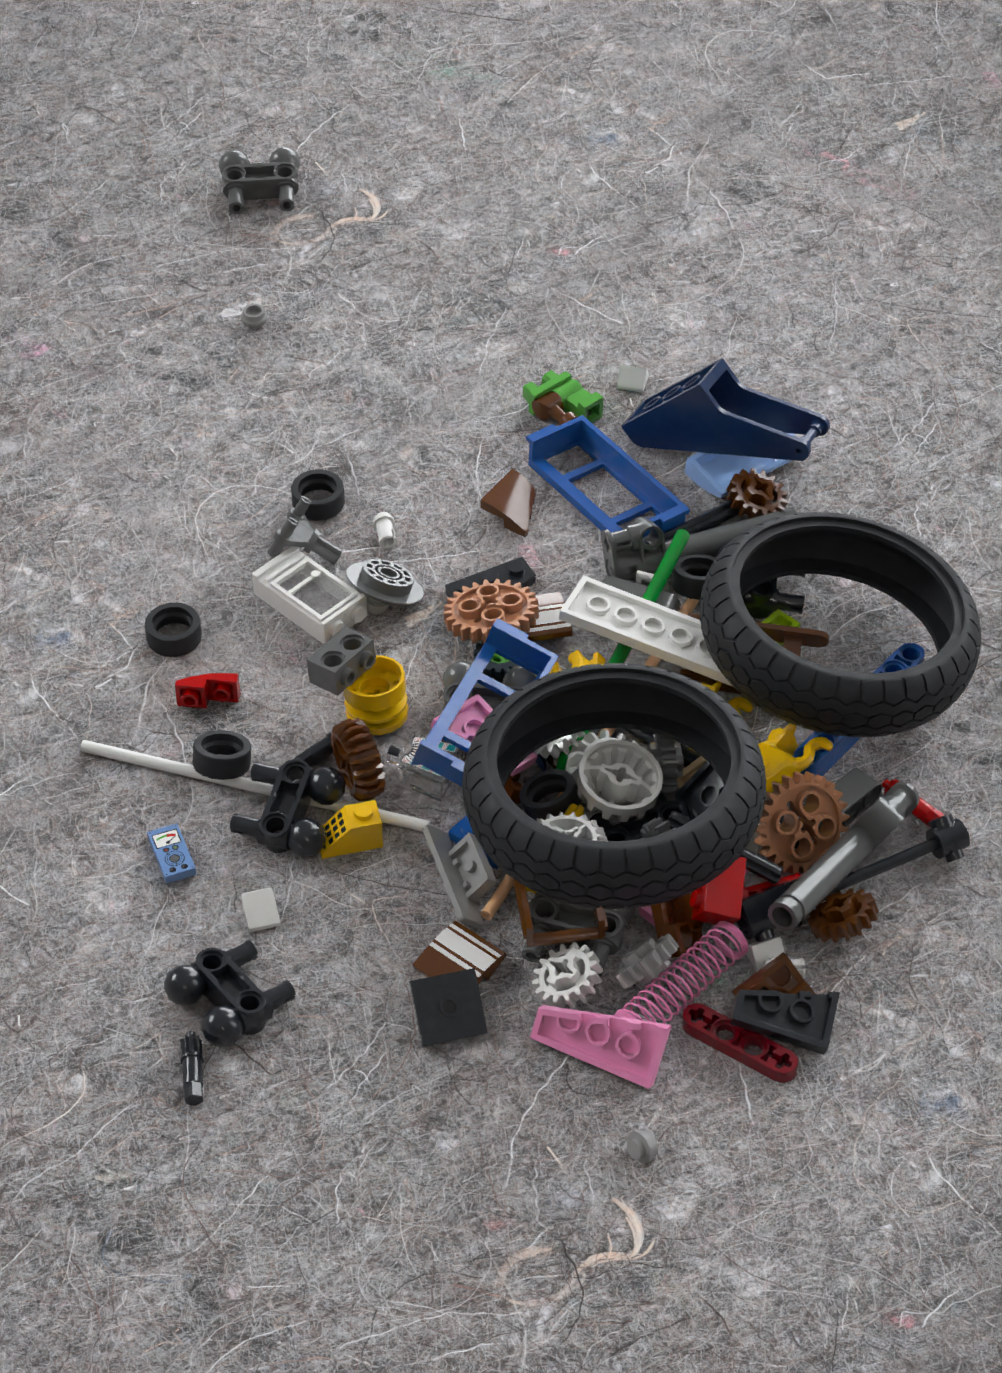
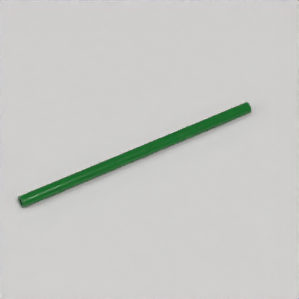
(652, 594)

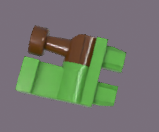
(562, 399)

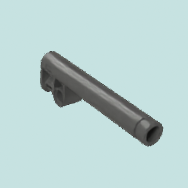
(628, 551)
(843, 856)

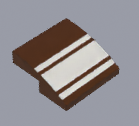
(548, 624)
(459, 950)

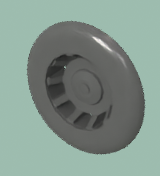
(385, 582)

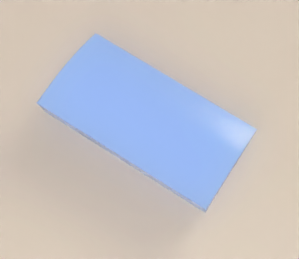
(716, 471)

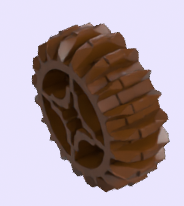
(358, 759)

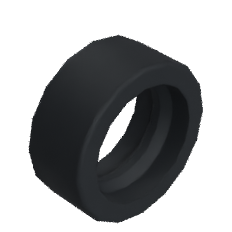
(319, 480)
(690, 575)
(173, 645)
(230, 765)
(545, 784)

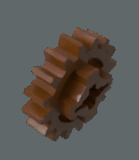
(756, 493)
(843, 915)

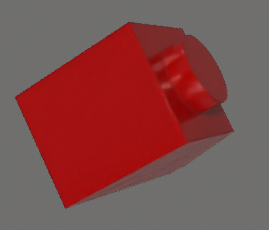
(720, 897)

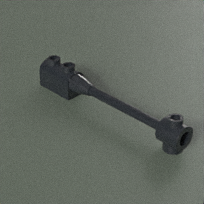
(944, 839)

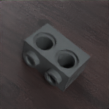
(341, 661)

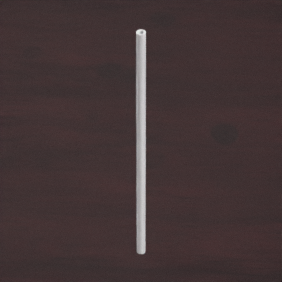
(240, 782)

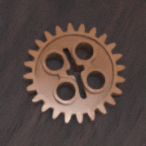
(478, 607)
(821, 805)

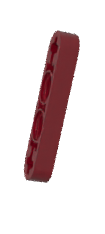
(736, 1046)

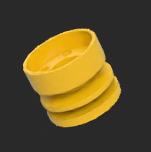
(379, 697)

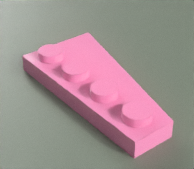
(609, 1042)

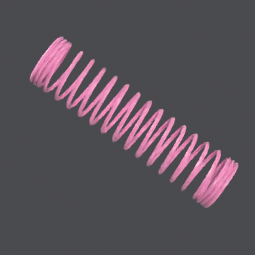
(725, 949)

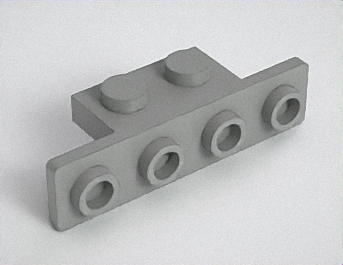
(463, 871)

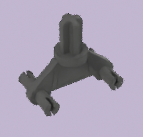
(299, 533)

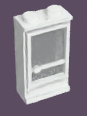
(308, 594)

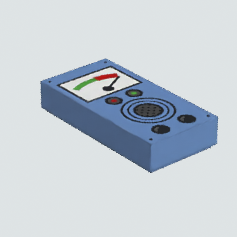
(171, 853)

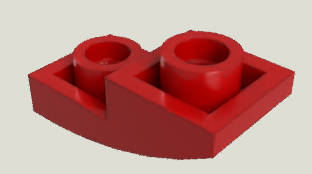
(199, 689)

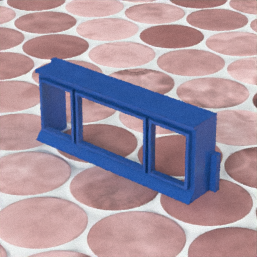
(607, 455)
(506, 642)

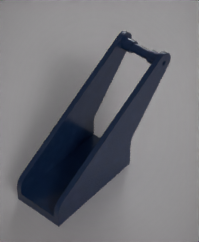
(722, 416)

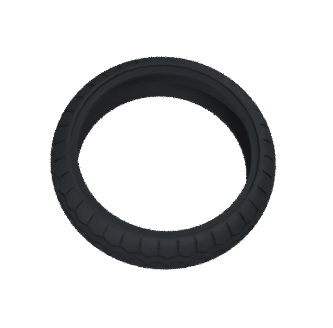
(823, 696)
(614, 871)

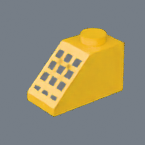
(353, 830)

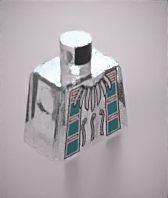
(417, 776)

